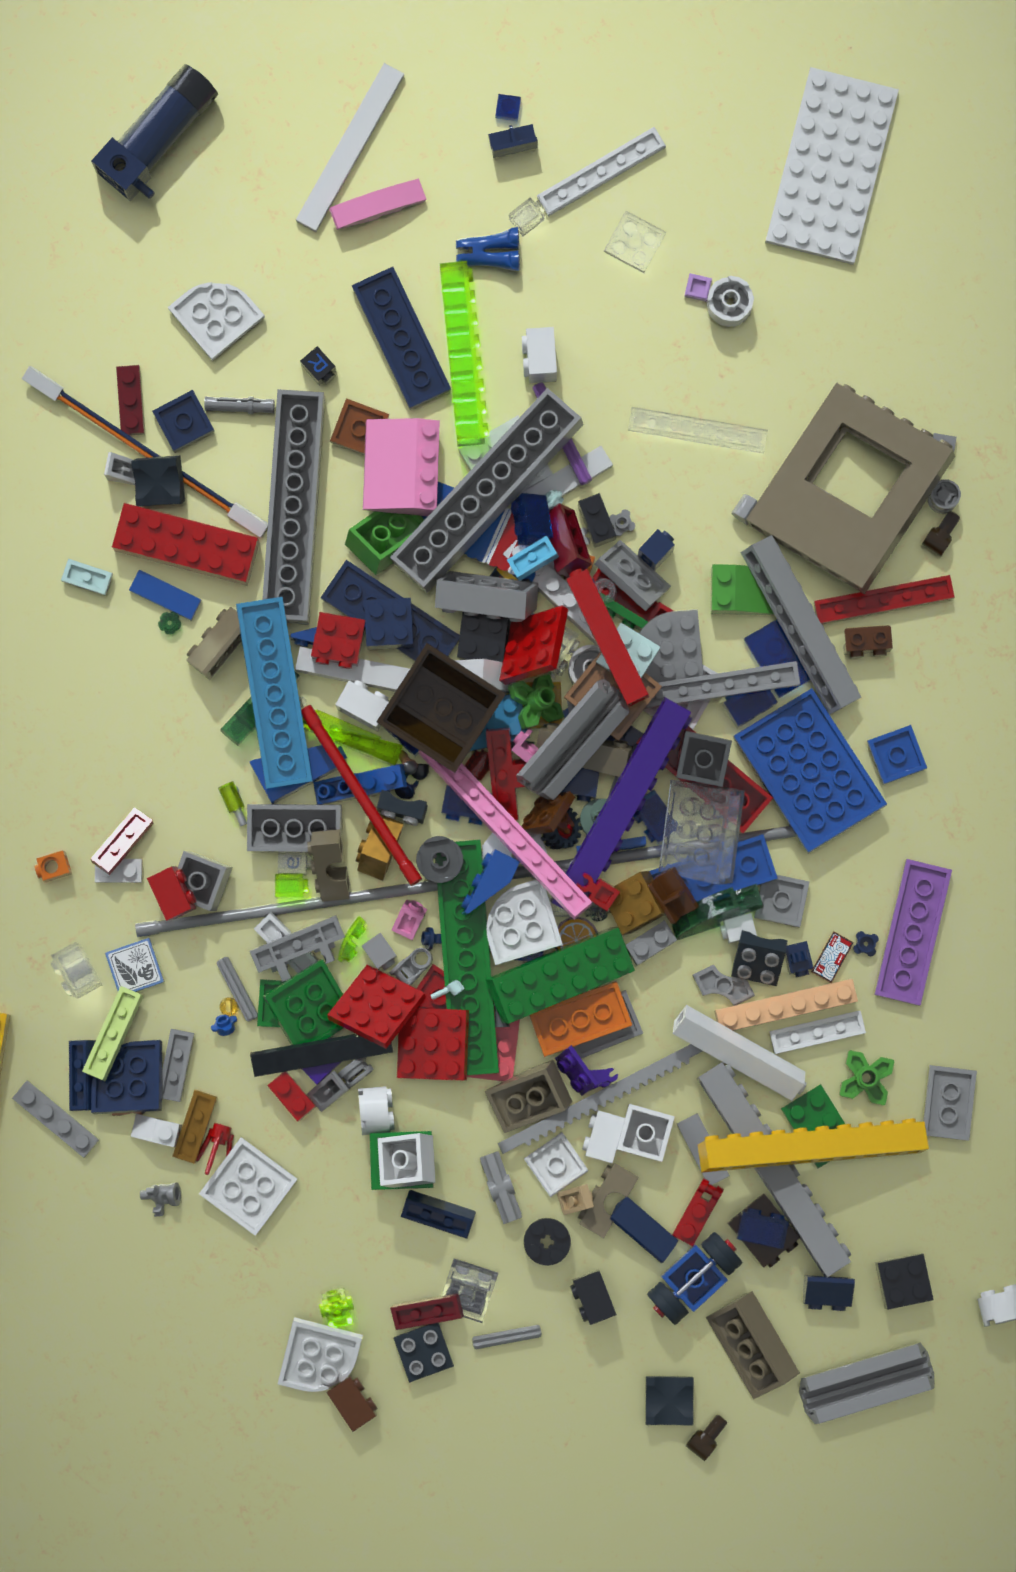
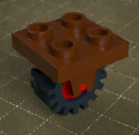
(554, 821)

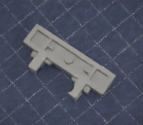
(281, 951)

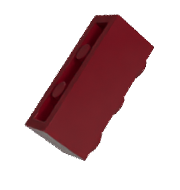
(568, 541)

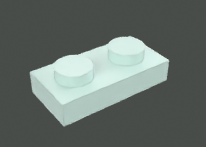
(86, 577)

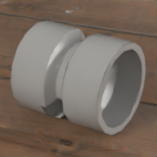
(944, 496)

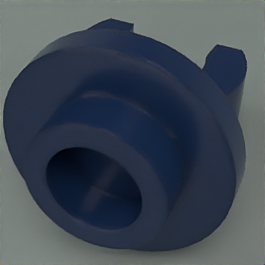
(409, 791)
(428, 938)

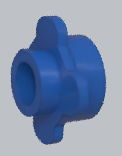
(224, 1025)

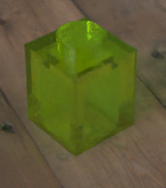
(290, 886)

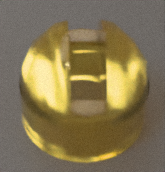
(233, 1006)

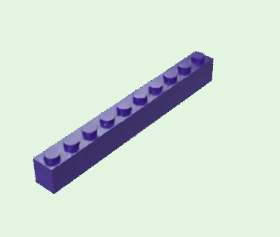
(629, 793)

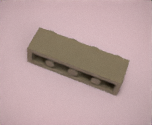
(608, 759)

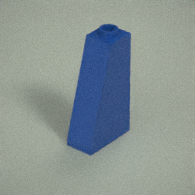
(320, 766)

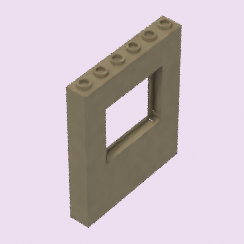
(829, 529)

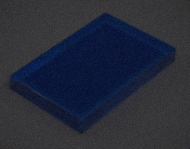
(772, 647)

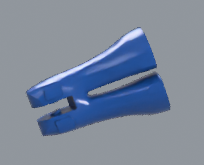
(504, 240)

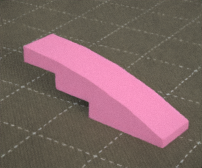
(377, 203)

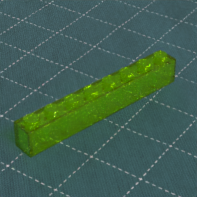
(462, 353)

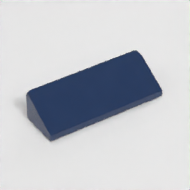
(79, 1082)
(438, 1214)
(643, 1229)

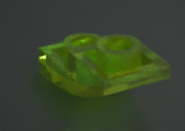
(347, 949)

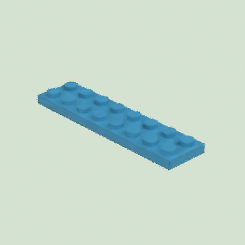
(274, 692)

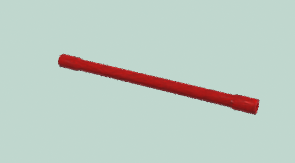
(405, 865)

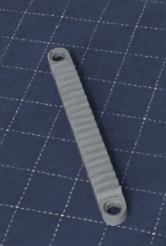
(600, 1098)

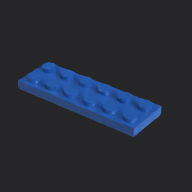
(752, 867)

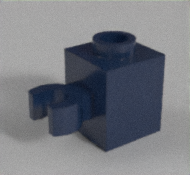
(798, 959)

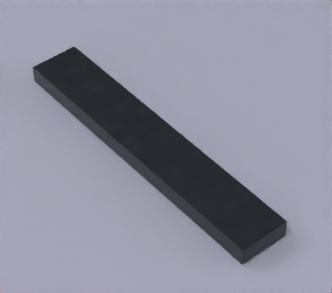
(314, 1054)

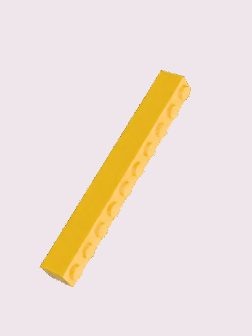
(812, 1146)

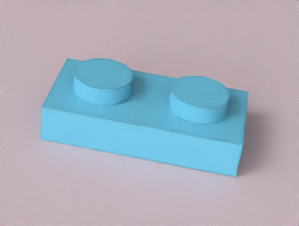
(532, 558)

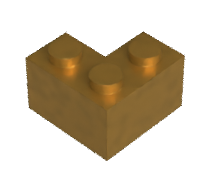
(373, 853)

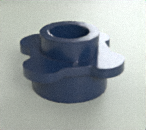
(861, 948)

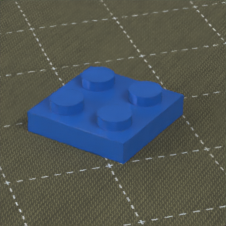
(896, 754)

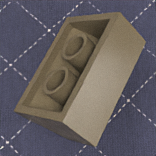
(216, 644)

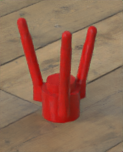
(219, 1135)

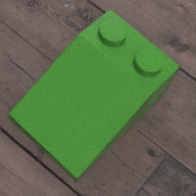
(380, 536)
(736, 591)

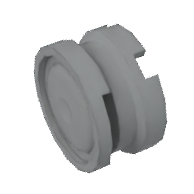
(353, 1070)

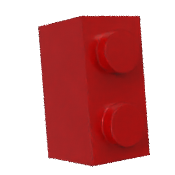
(172, 893)
(291, 1096)

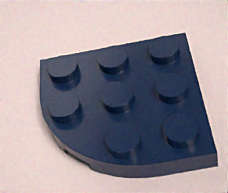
(132, 1082)

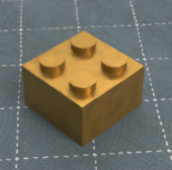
(635, 903)

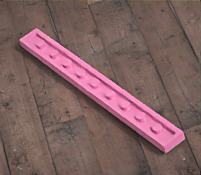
(513, 837)

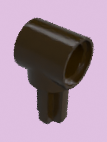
(939, 537)
(704, 1442)

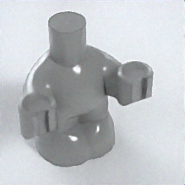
(161, 1195)

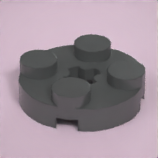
(433, 871)

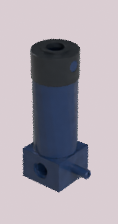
(154, 133)

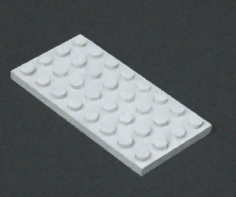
(832, 165)

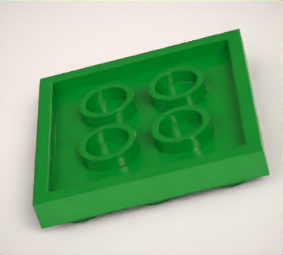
(304, 1003)

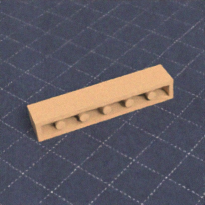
(787, 1005)

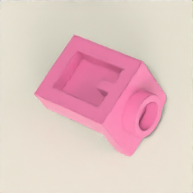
(522, 748)
(409, 919)

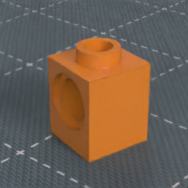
(63, 866)

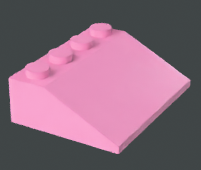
(401, 466)

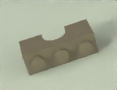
(331, 881)
(615, 1180)

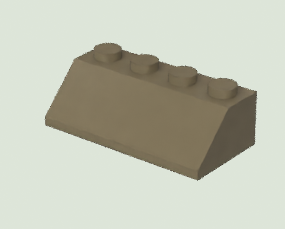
(753, 1345)

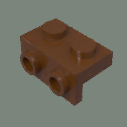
(868, 640)

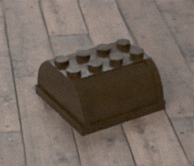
(441, 707)

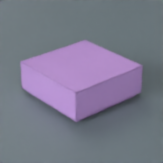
(698, 287)

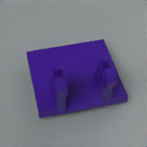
(580, 1076)

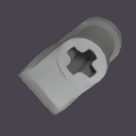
(410, 967)

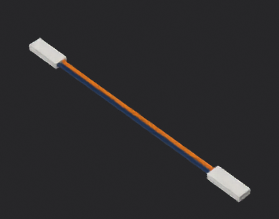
(53, 390)

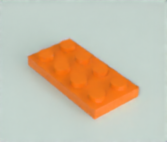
(581, 1019)

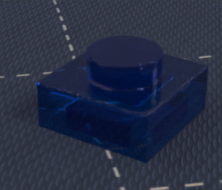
(508, 107)

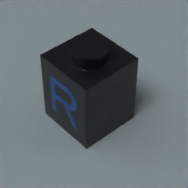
(318, 366)

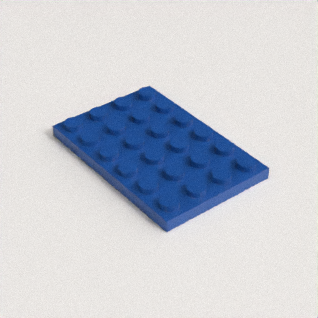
(810, 770)

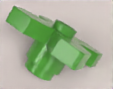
(537, 701)
(855, 1085)

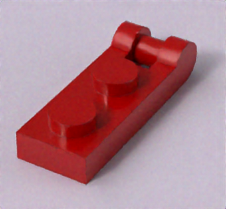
(697, 1213)

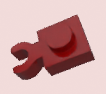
(600, 893)

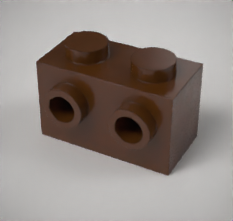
(352, 1403)

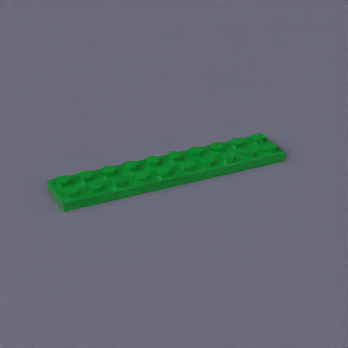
(468, 959)

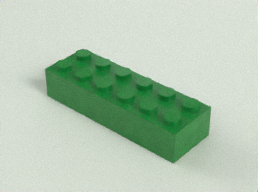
(560, 975)

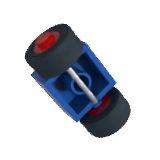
(694, 1278)

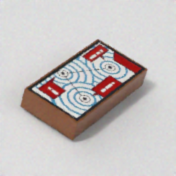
(832, 957)

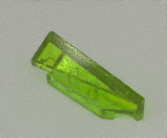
(358, 739)

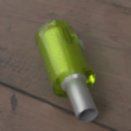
(233, 801)

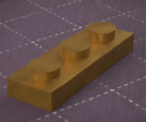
(194, 1126)

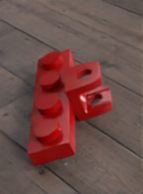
(503, 769)

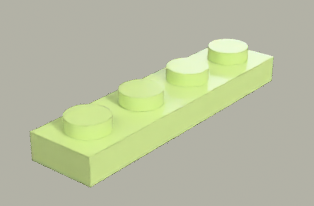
(112, 1033)

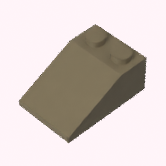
(529, 1096)

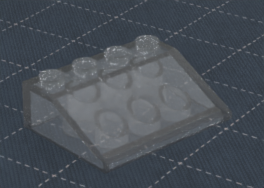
(702, 831)

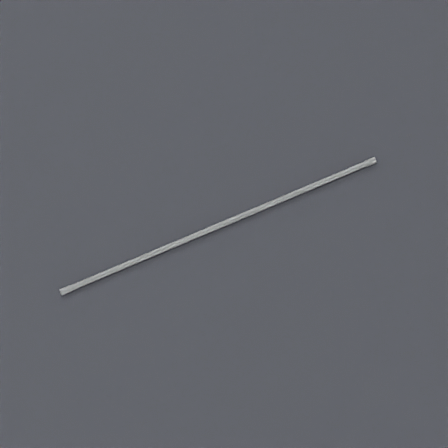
(155, 927)

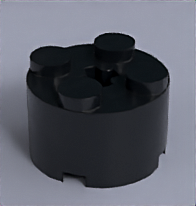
(554, 1253)

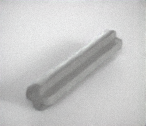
(237, 989)
(507, 1336)

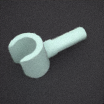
(454, 987)

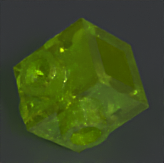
(336, 1307)

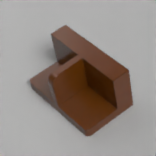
(672, 894)

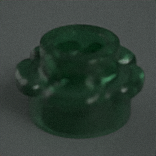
(169, 629)

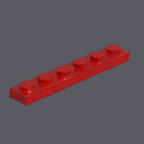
(884, 599)

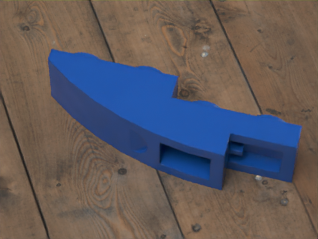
(372, 781)

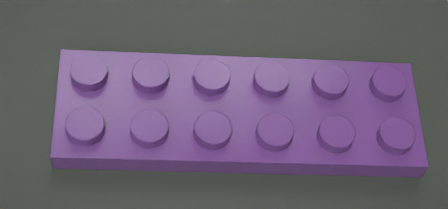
(913, 932)

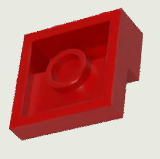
(338, 640)

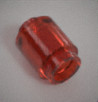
(478, 764)

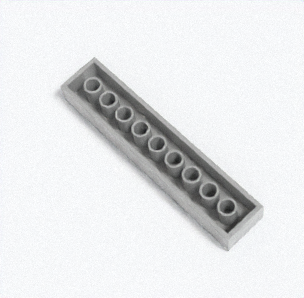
(487, 490)
(294, 501)
(780, 1180)

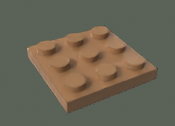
(595, 673)

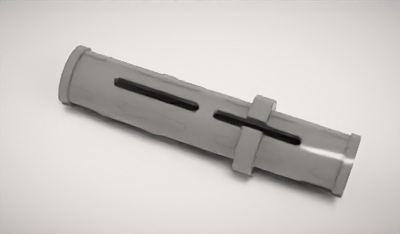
(239, 404)

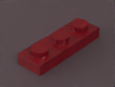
(130, 399)
(427, 1311)

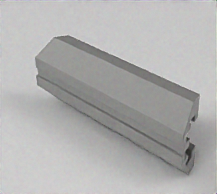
(574, 741)
(867, 1383)

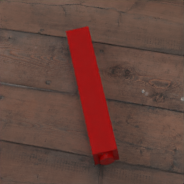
(607, 637)

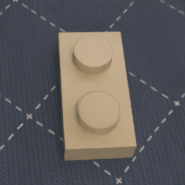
(575, 1199)

